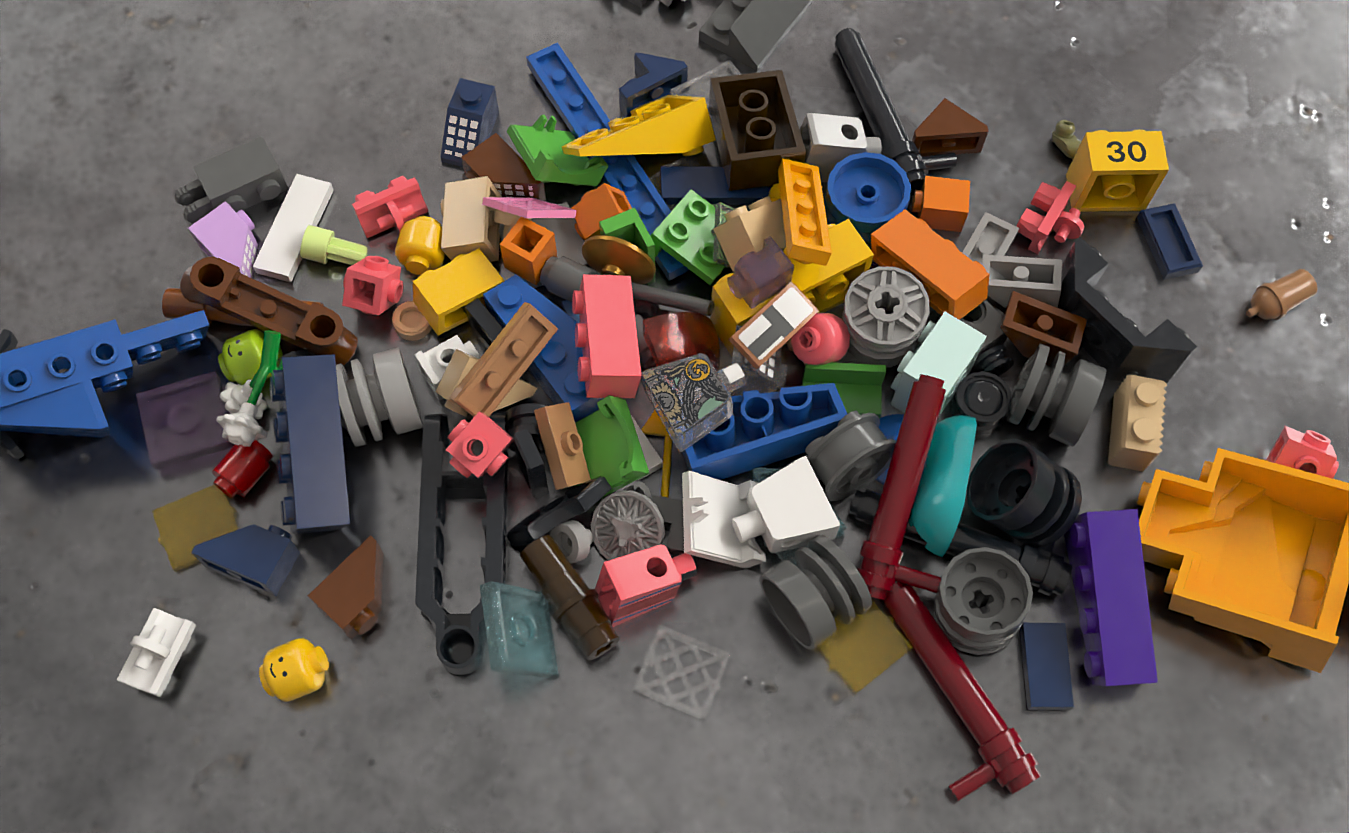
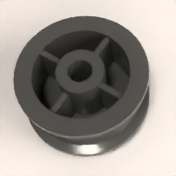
(850, 455)

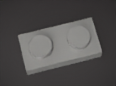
(990, 238)

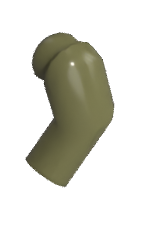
(1065, 138)

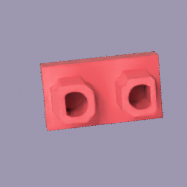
(1053, 202)
(389, 207)

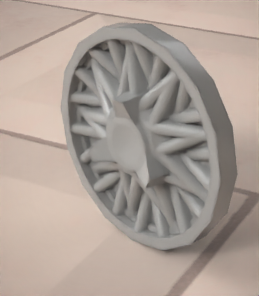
(626, 524)

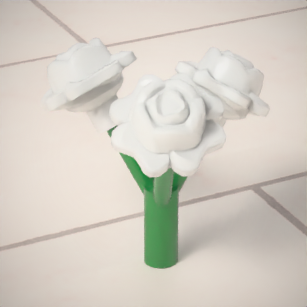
(245, 400)

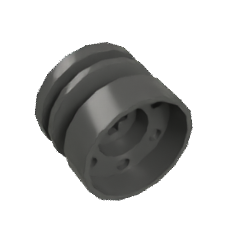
(1056, 395)
(991, 581)
(815, 591)

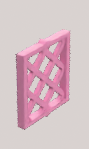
(529, 207)

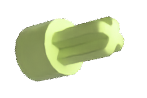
(321, 245)

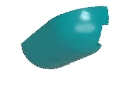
(944, 483)

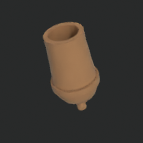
(1282, 295)

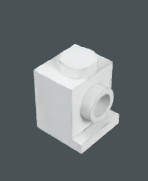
(435, 361)

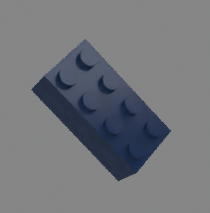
(311, 444)

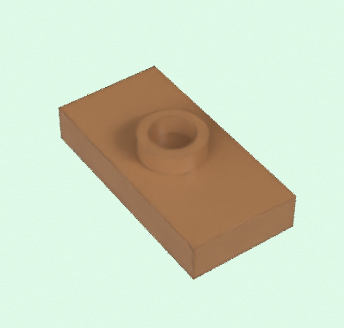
(562, 445)

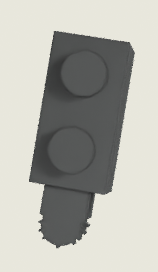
(237, 176)

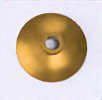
(618, 257)

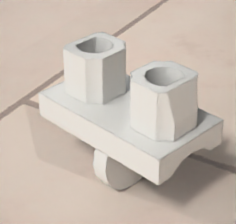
(156, 652)

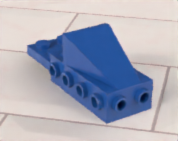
(91, 360)

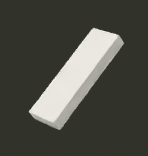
(300, 208)

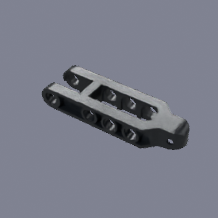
(457, 635)

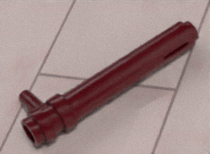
(882, 550)
(997, 742)

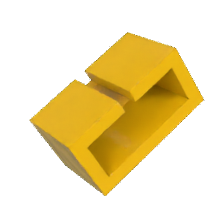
(445, 290)

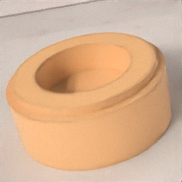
(410, 322)

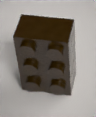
(754, 127)

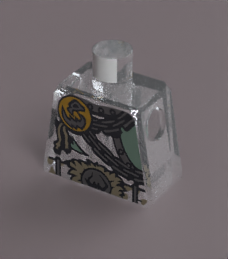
(692, 396)

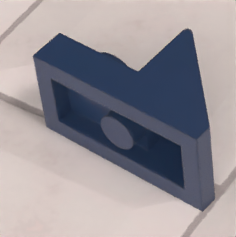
(654, 80)

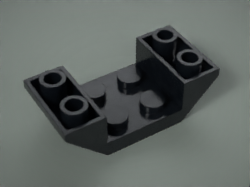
(1109, 336)

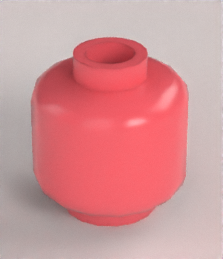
(821, 340)

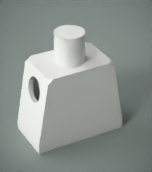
(787, 509)

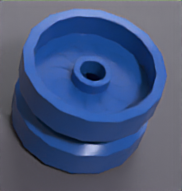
(867, 192)

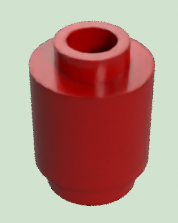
(241, 468)

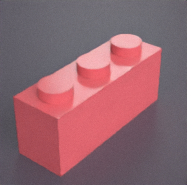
(607, 336)

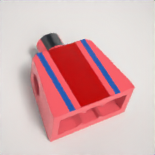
(641, 582)

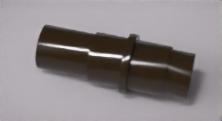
(570, 598)

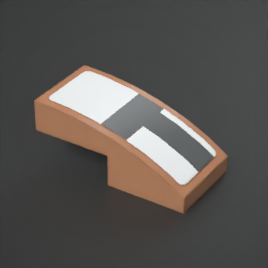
(773, 325)

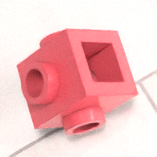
(372, 285)
(494, 441)
(1305, 452)

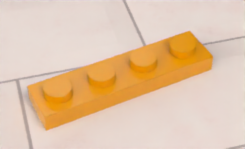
(804, 213)

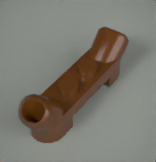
(304, 325)

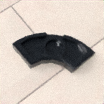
(558, 511)

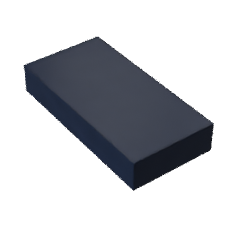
(1169, 241)
(1046, 666)

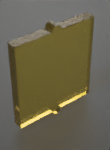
(192, 522)
(864, 648)

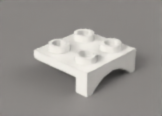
(708, 517)

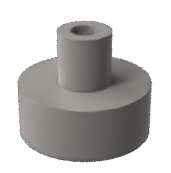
(573, 540)

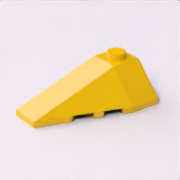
(656, 127)

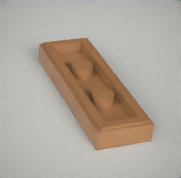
(504, 361)

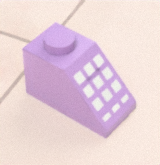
(227, 237)

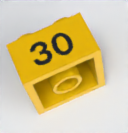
(1117, 170)

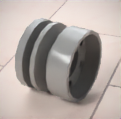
(881, 336)
(377, 397)

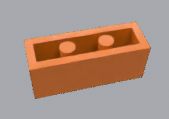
(949, 276)

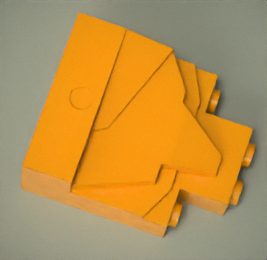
(1253, 551)

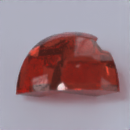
(681, 336)

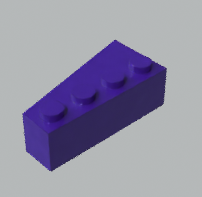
(1112, 597)

